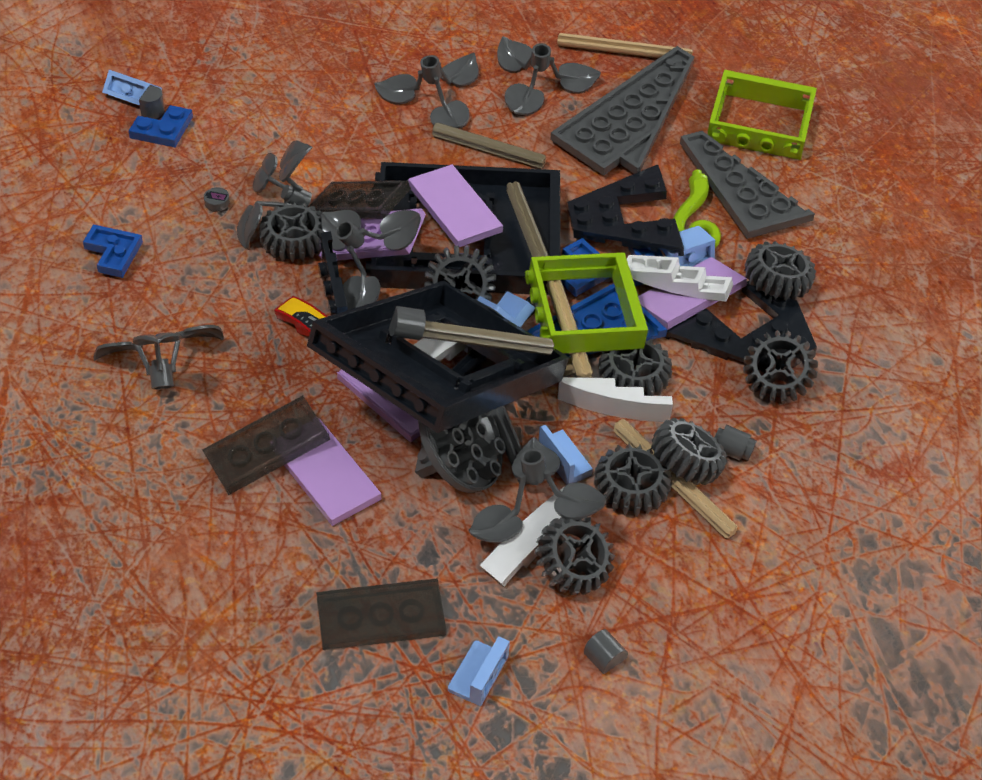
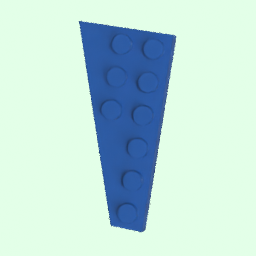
(604, 311)

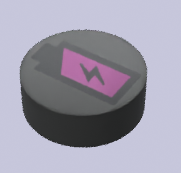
(216, 199)

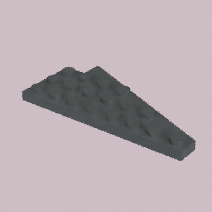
(628, 118)

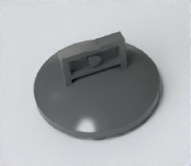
(463, 453)

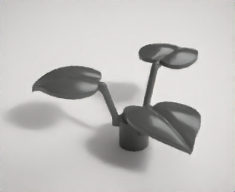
(461, 72)
(525, 100)
(291, 193)
(345, 226)
(161, 371)
(534, 465)

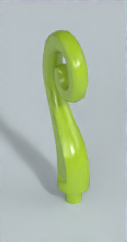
(698, 193)

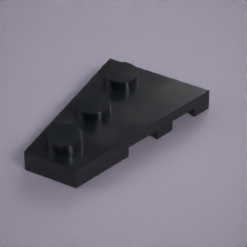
(329, 270)

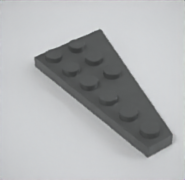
(743, 191)

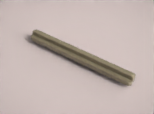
(489, 145)
(526, 220)
(488, 338)

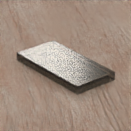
(366, 198)
(266, 445)
(380, 614)

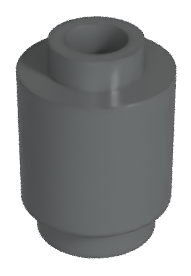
(736, 442)

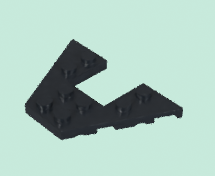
(599, 216)
(712, 335)

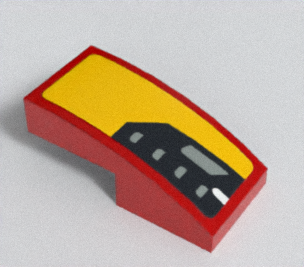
(299, 313)

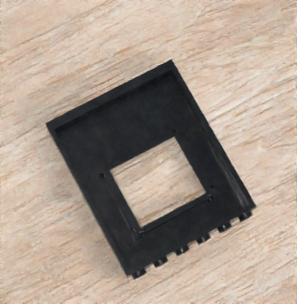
(505, 251)
(419, 383)

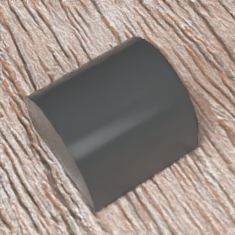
(152, 103)
(407, 323)
(605, 651)

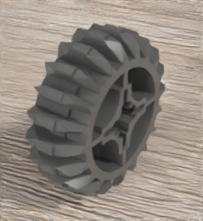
(293, 230)
(780, 270)
(449, 274)
(795, 351)
(651, 372)
(689, 451)
(632, 479)
(591, 557)

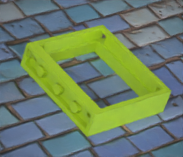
(765, 91)
(585, 267)

